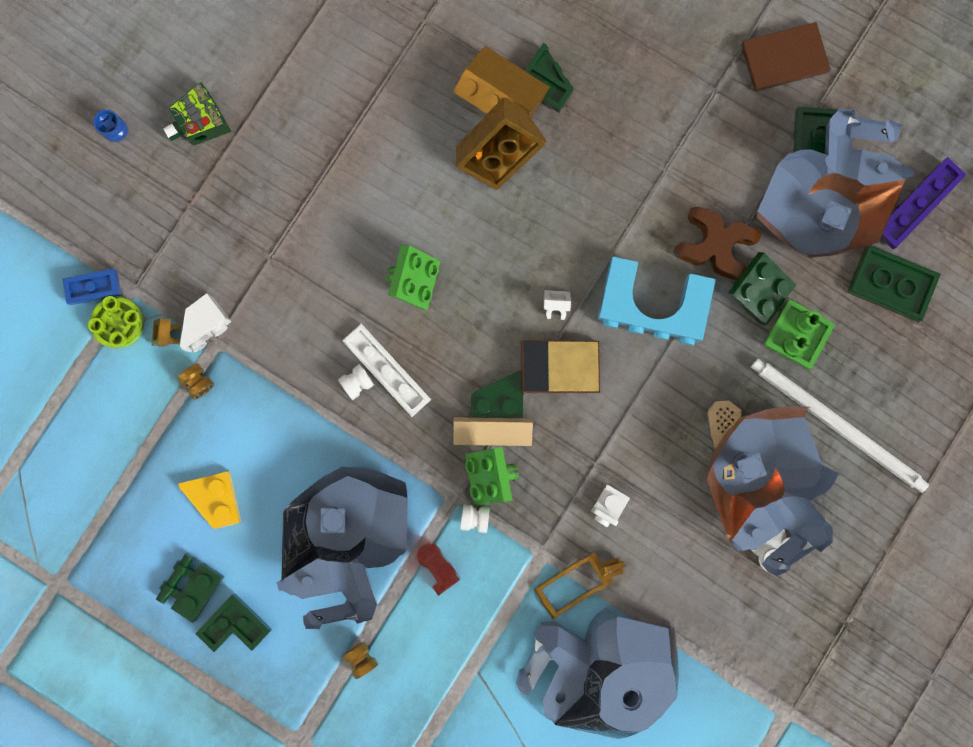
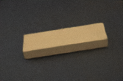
(493, 431)

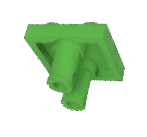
(799, 334)

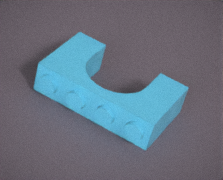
(619, 309)

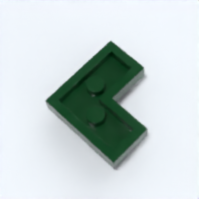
(234, 618)

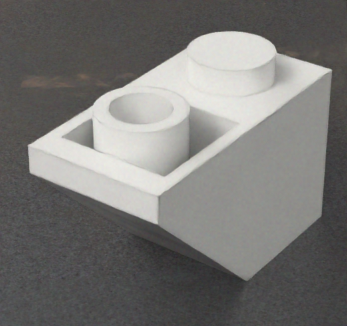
(201, 322)

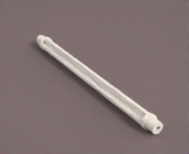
(840, 425)

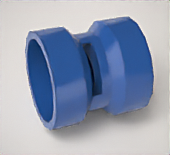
(106, 121)

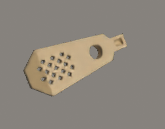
(713, 424)

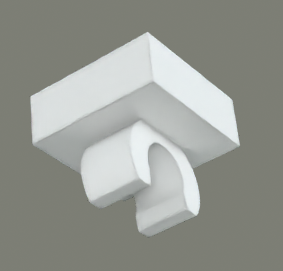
(557, 301)

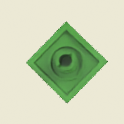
(413, 277)
(489, 476)

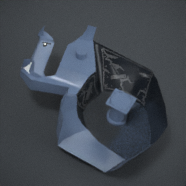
(336, 533)
(608, 682)

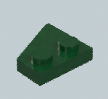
(549, 72)
(499, 399)

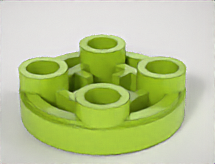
(116, 322)

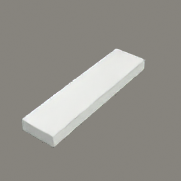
(386, 370)

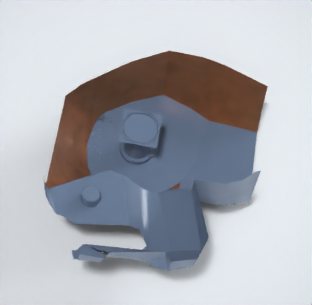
(838, 197)
(772, 485)

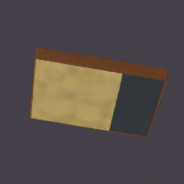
(560, 366)

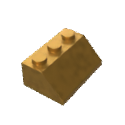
(494, 77)
(499, 144)

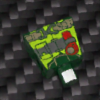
(196, 117)

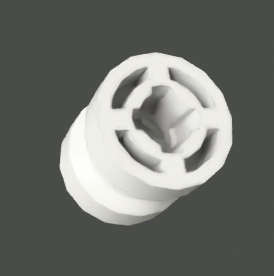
(356, 382)
(473, 518)

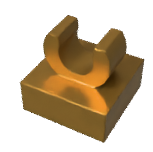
(161, 332)

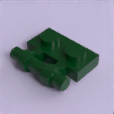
(197, 591)

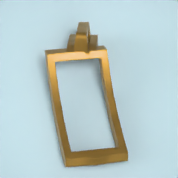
(599, 568)

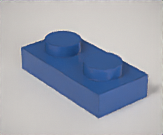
(91, 287)

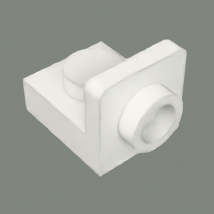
(609, 506)

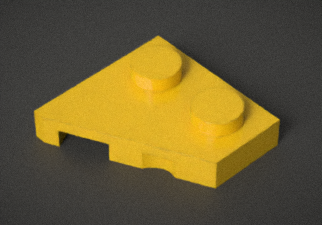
(214, 499)

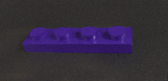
(921, 202)

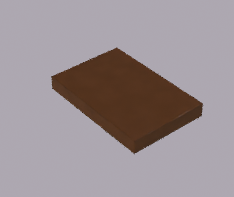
(785, 56)

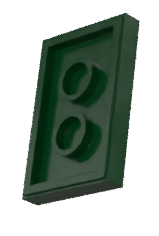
(893, 283)

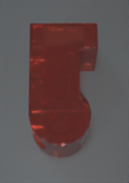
(433, 558)

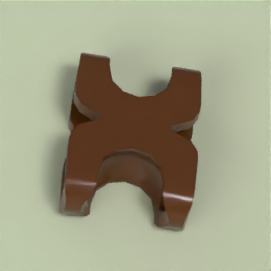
(716, 243)

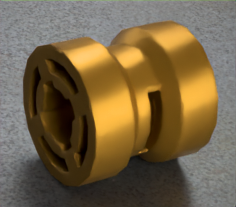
(195, 380)
(356, 655)

